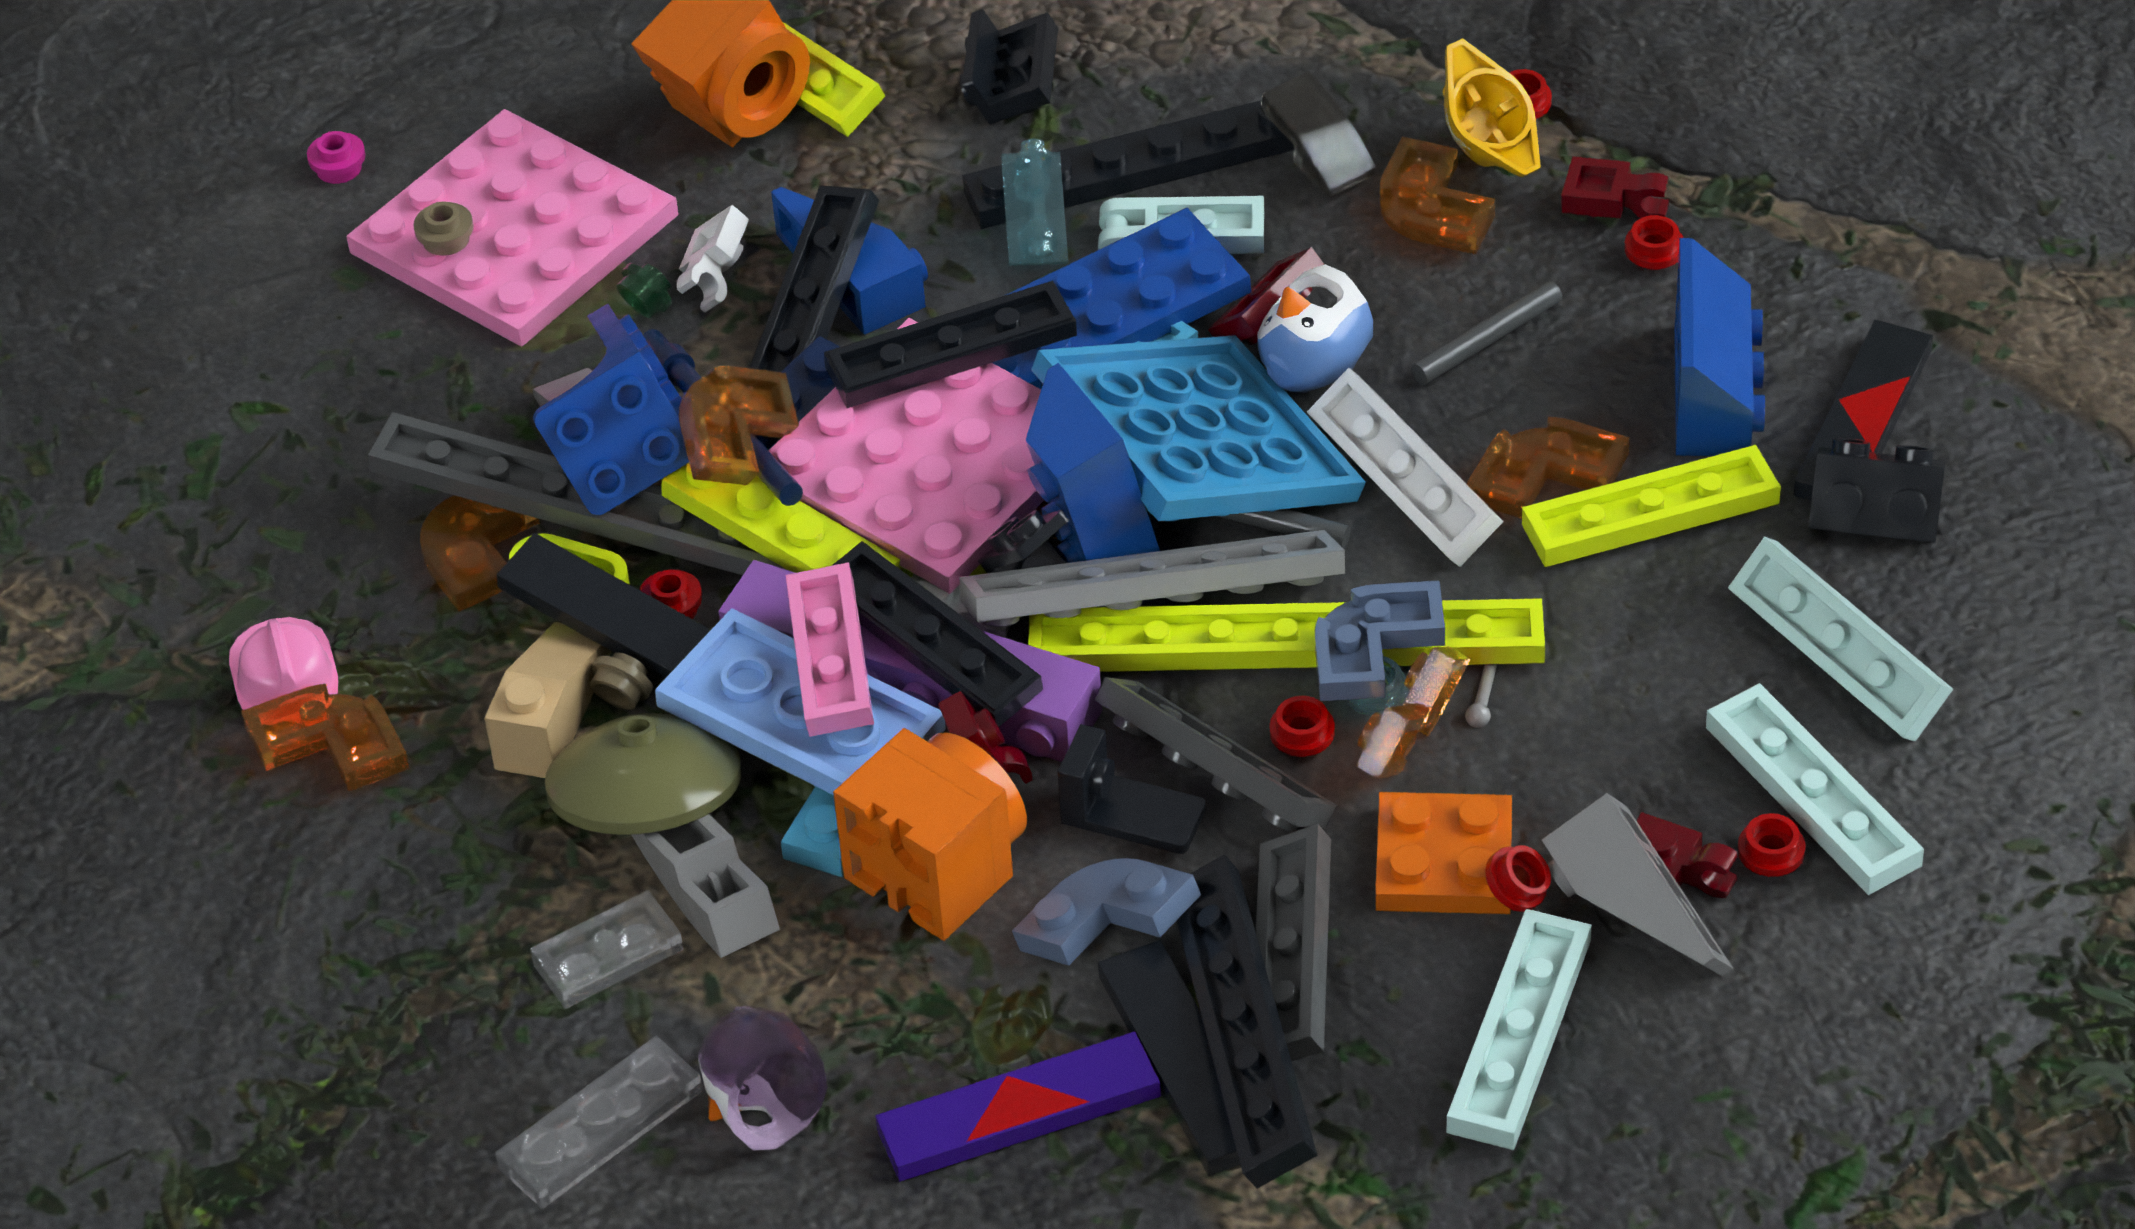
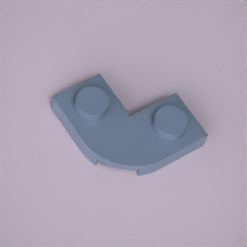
(1374, 619)
(1107, 892)

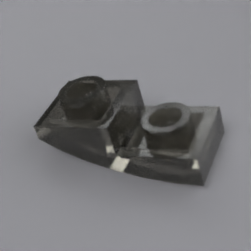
(1322, 134)

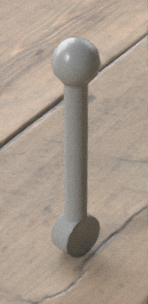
(1478, 714)

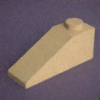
(542, 701)

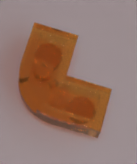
(1421, 205)
(724, 411)
(1565, 451)
(460, 548)
(314, 720)
(1390, 735)

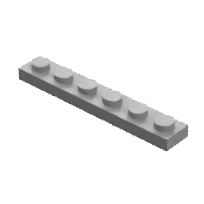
(1172, 574)

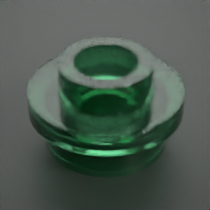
(645, 289)

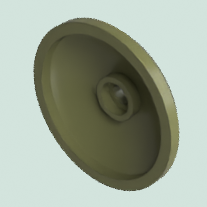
(642, 775)

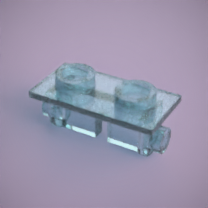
(1034, 205)

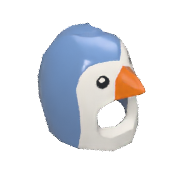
(1314, 344)

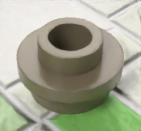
(443, 228)
(620, 680)

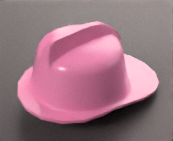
(280, 659)

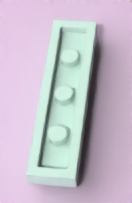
(1840, 639)
(1814, 789)
(1519, 1029)

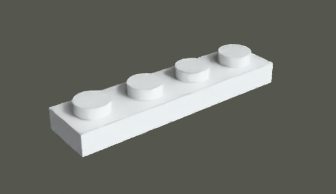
(1405, 467)

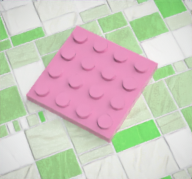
(542, 229)
(921, 467)

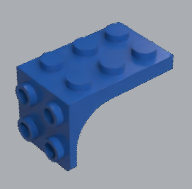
(618, 423)

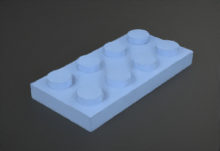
(748, 692)

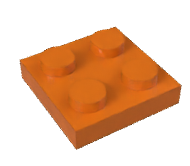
(1438, 850)

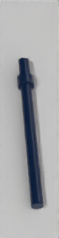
(682, 373)

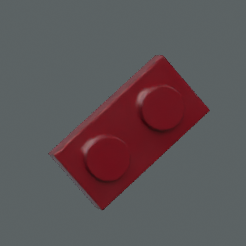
(1249, 311)

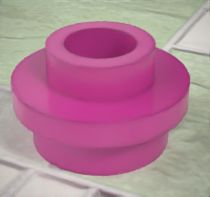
(336, 156)

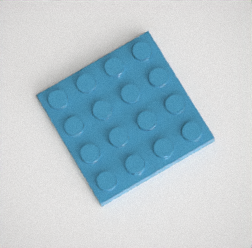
(1207, 428)

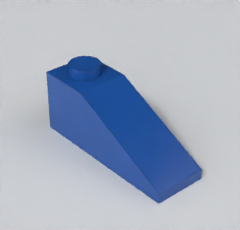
(885, 276)

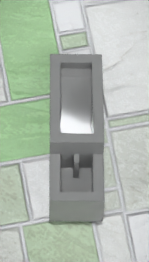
(711, 883)

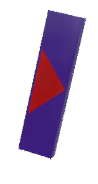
(1017, 1106)

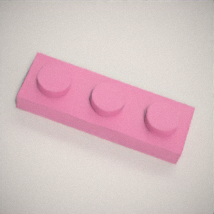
(829, 650)

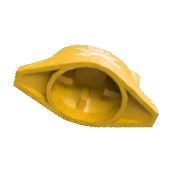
(1489, 112)

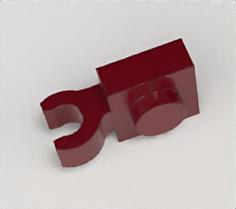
(1607, 186)
(984, 732)
(1687, 859)

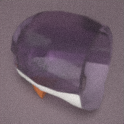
(766, 1065)

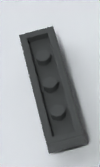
(1195, 744)
(1295, 932)

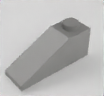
(1616, 868)

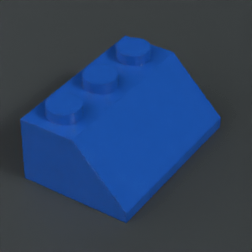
(1715, 356)
(1085, 473)

